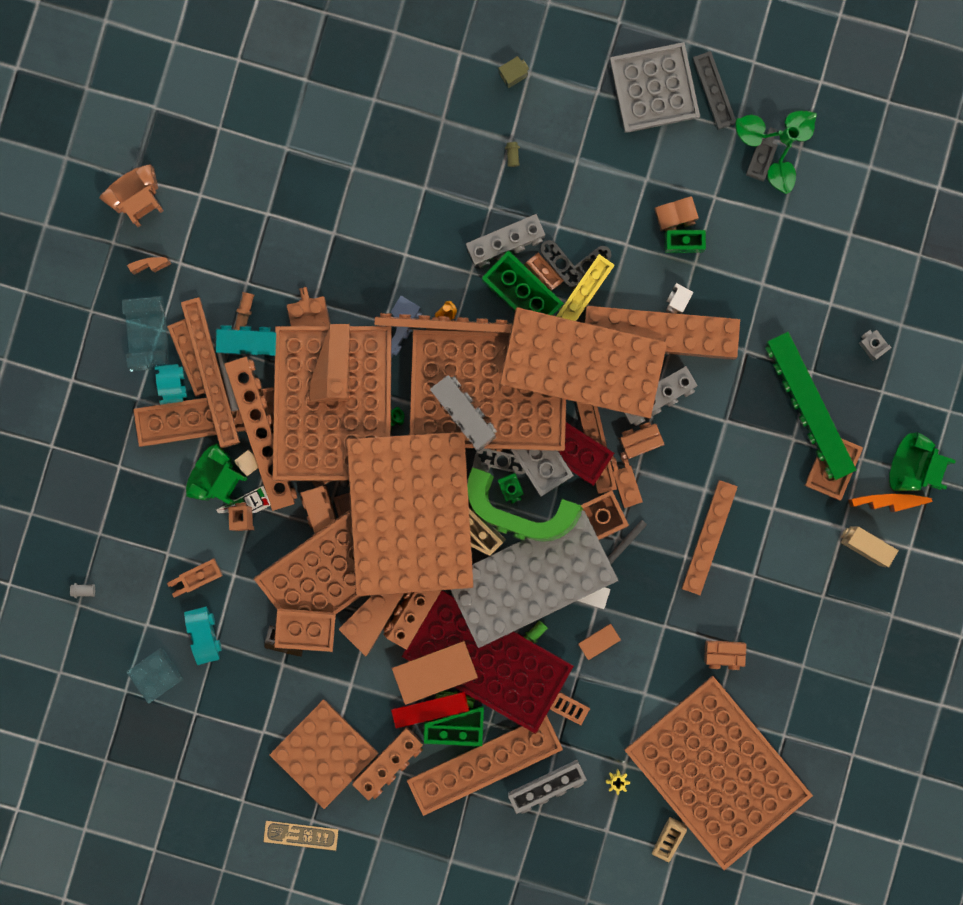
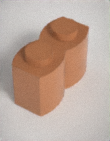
(676, 214)

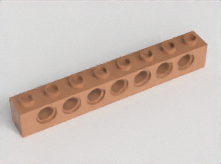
(234, 368)

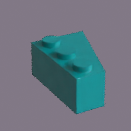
(245, 340)

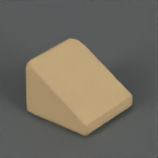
(247, 462)

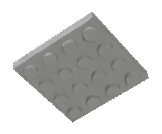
(654, 87)

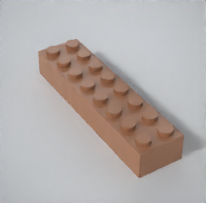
(683, 333)

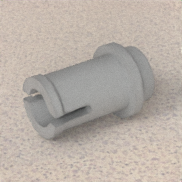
(82, 590)

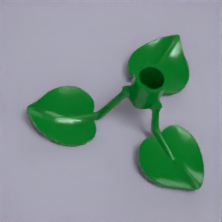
(798, 126)

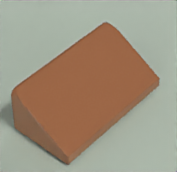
(543, 271)

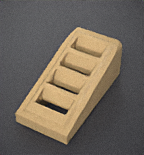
(677, 825)

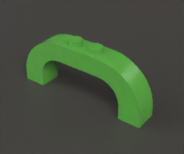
(561, 524)

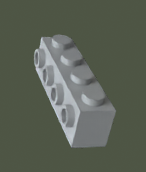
(509, 239)
(667, 393)
(547, 786)

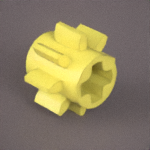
(621, 785)

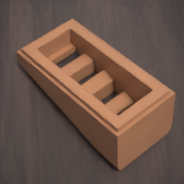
(571, 717)

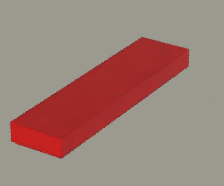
(430, 710)

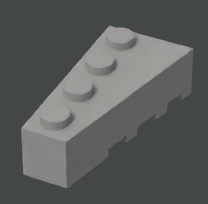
(463, 413)

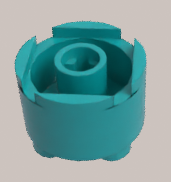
(169, 383)

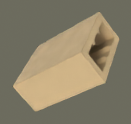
(868, 546)

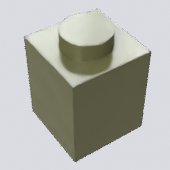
(513, 71)

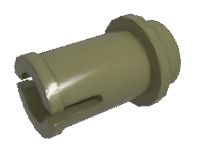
(512, 154)

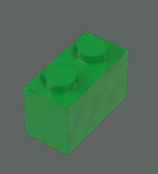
(685, 241)

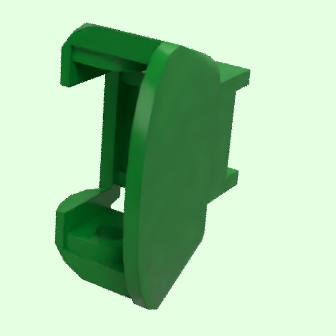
(916, 465)
(213, 476)

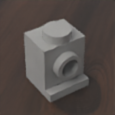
(872, 351)

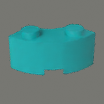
(200, 626)

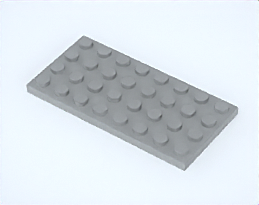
(533, 581)

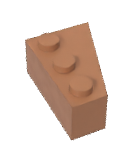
(318, 507)

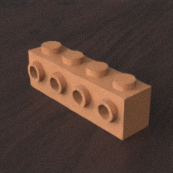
(409, 617)
(384, 767)

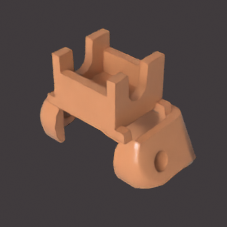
(134, 193)

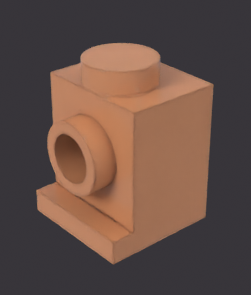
(235, 520)

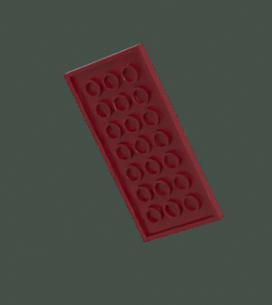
(511, 671)

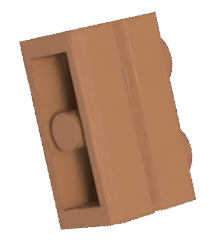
(641, 441)
(725, 653)

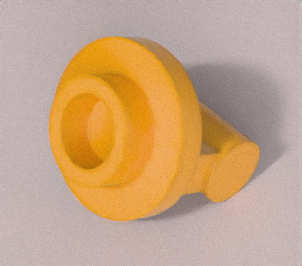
(448, 310)

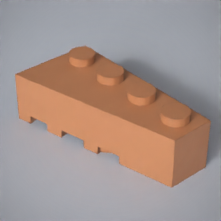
(369, 620)

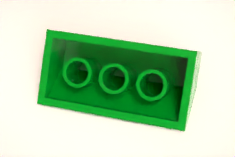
(520, 287)

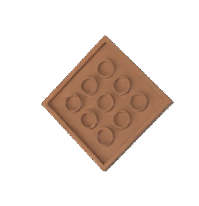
(324, 754)

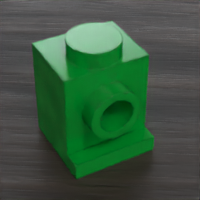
(505, 482)

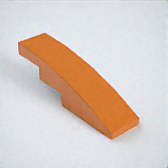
(894, 501)

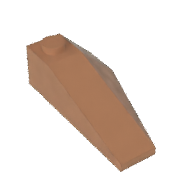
(332, 369)

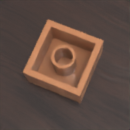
(605, 515)

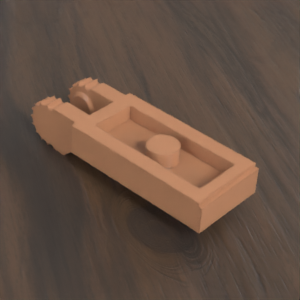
(626, 482)
(197, 577)

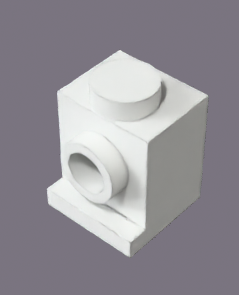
(678, 299)

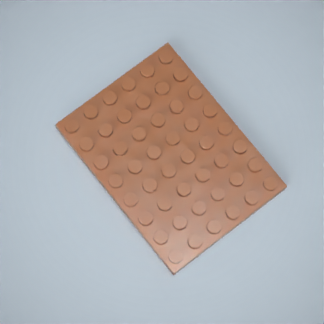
(476, 360)
(314, 434)
(410, 513)
(718, 772)

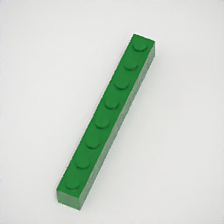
(810, 406)

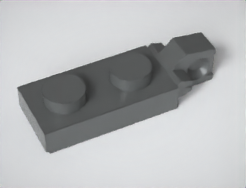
(762, 157)

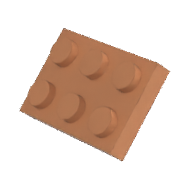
(819, 481)
(305, 630)

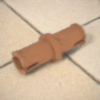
(244, 310)

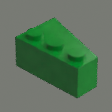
(456, 729)

